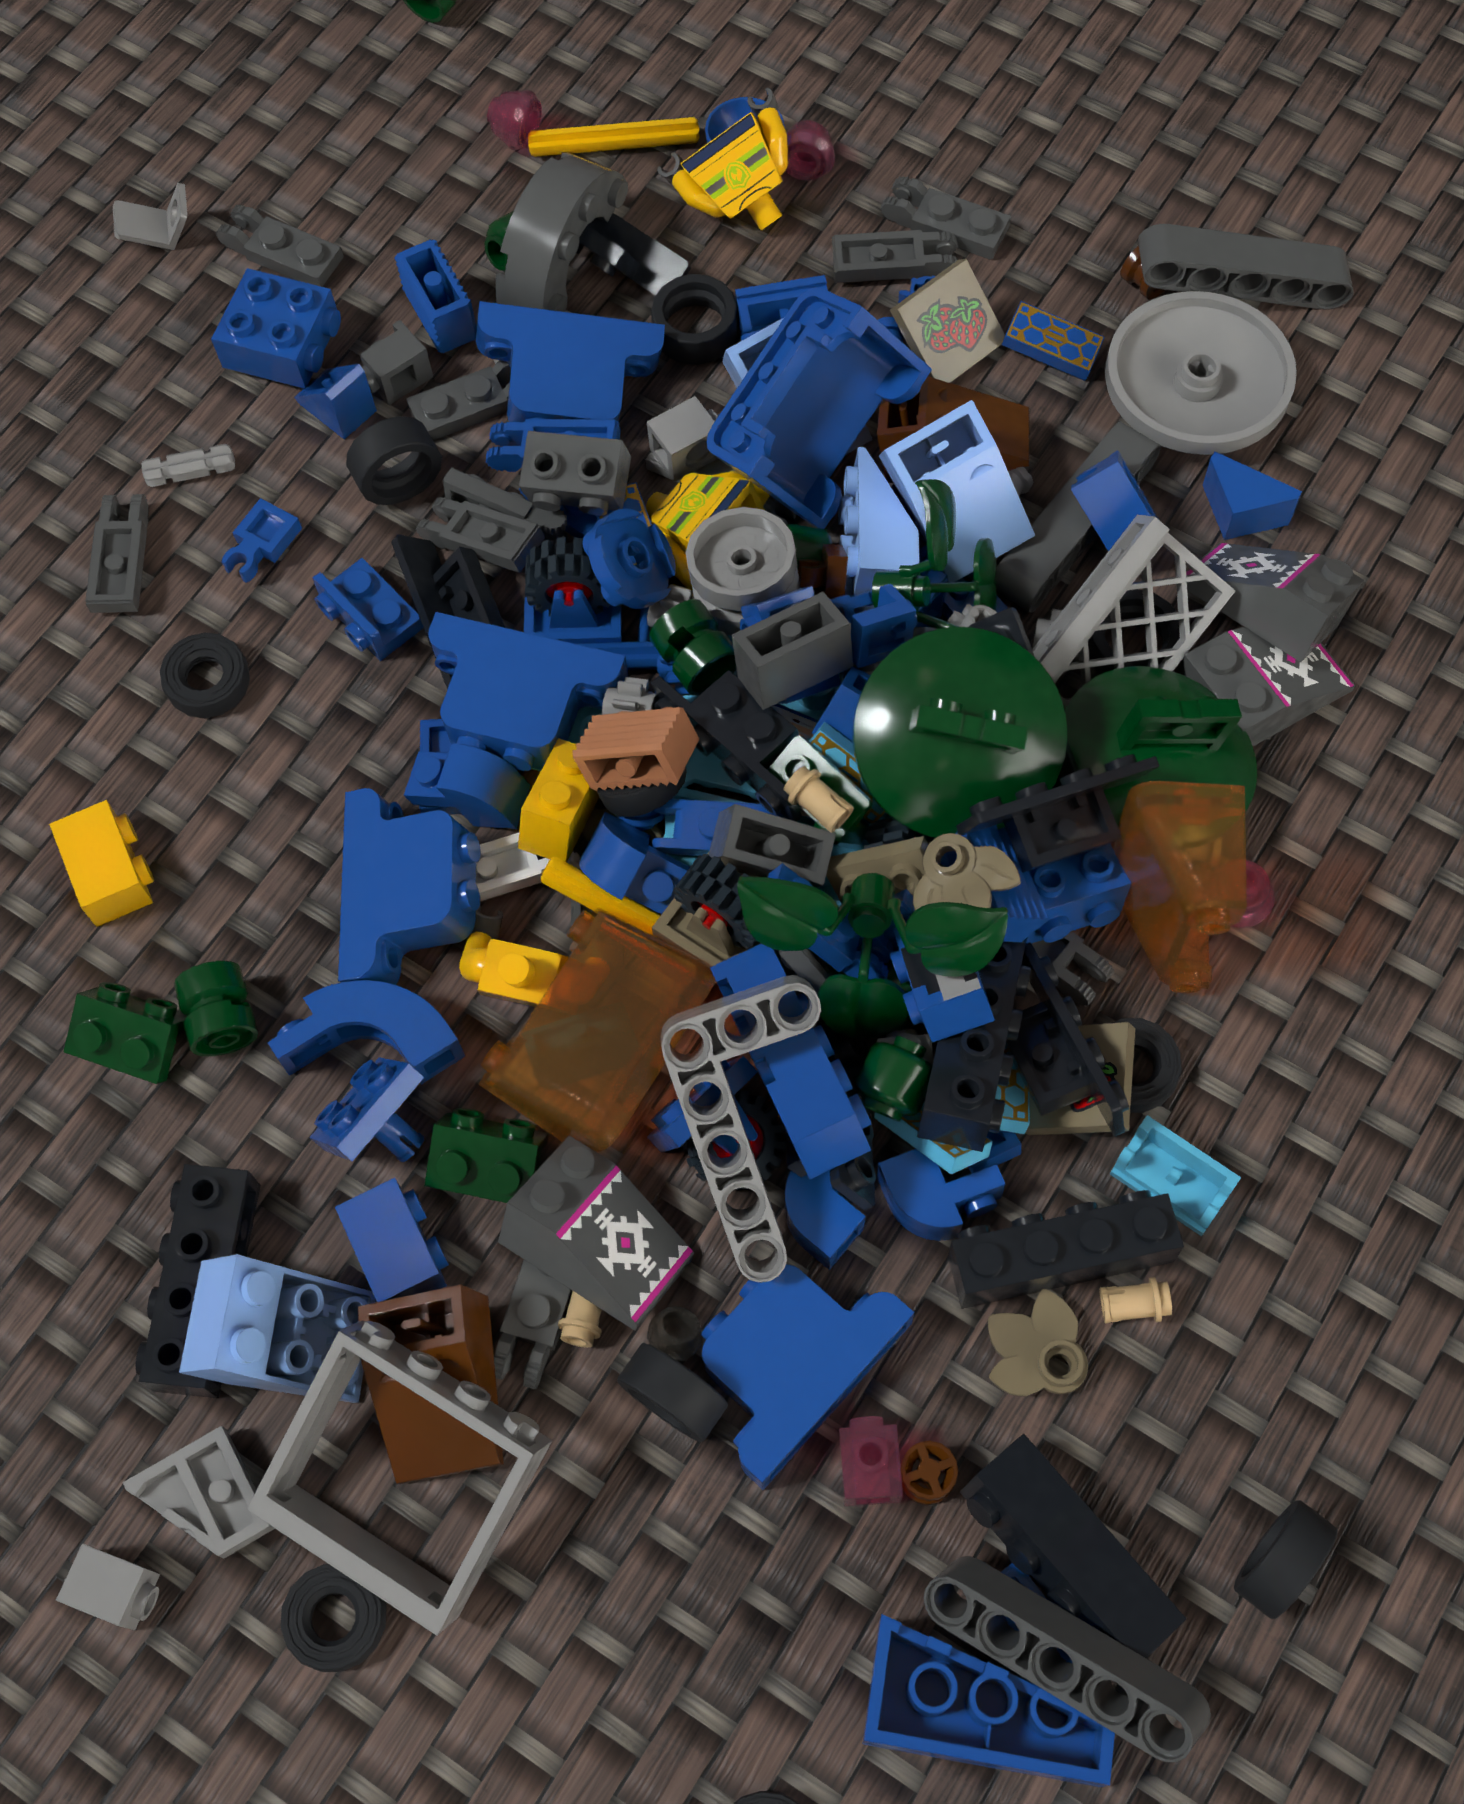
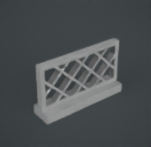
(1107, 586)

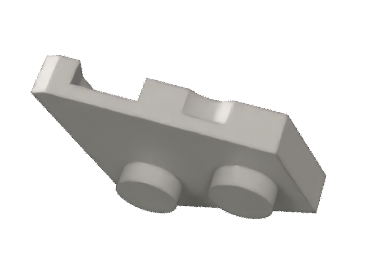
(204, 1493)

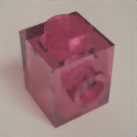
(870, 1462)

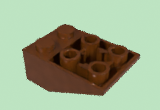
(1004, 419)
(456, 1331)

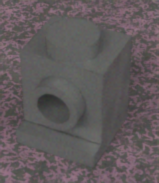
(396, 364)

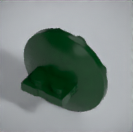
(1163, 717)
(956, 725)

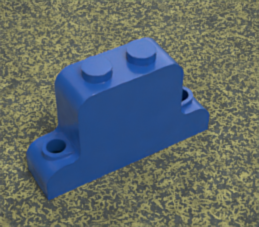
(566, 360)
(516, 688)
(402, 885)
(794, 1360)

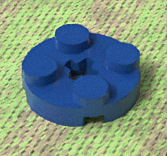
(609, 550)

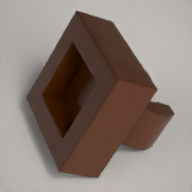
(827, 574)

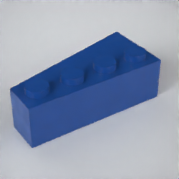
(797, 1072)
(976, 1713)

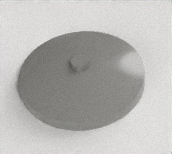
(1200, 372)

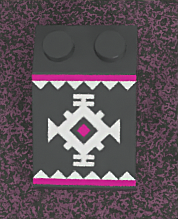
(1281, 593)
(1265, 680)
(595, 1233)

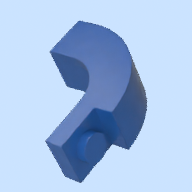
(369, 1012)

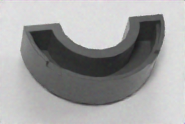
(548, 226)

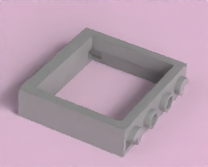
(348, 1545)

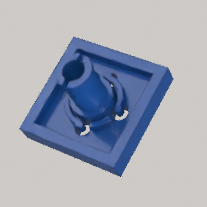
(370, 1112)

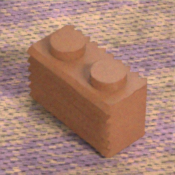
(636, 748)

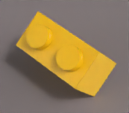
(556, 806)
(102, 862)

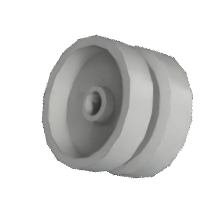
(740, 561)

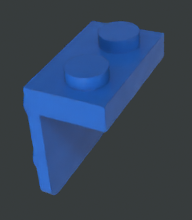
(1080, 892)

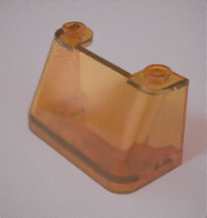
(1186, 873)
(597, 1031)

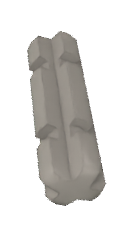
(188, 465)

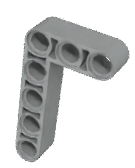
(723, 1117)

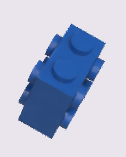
(276, 328)

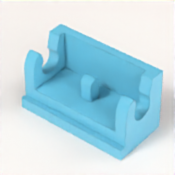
(1169, 1164)

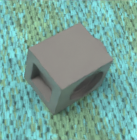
(680, 438)
(109, 1588)

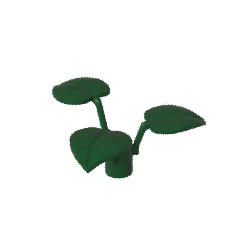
(940, 535)
(949, 936)

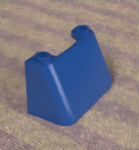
(812, 400)

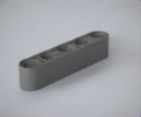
(1245, 266)
(1063, 528)
(1094, 1656)

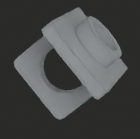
(150, 224)

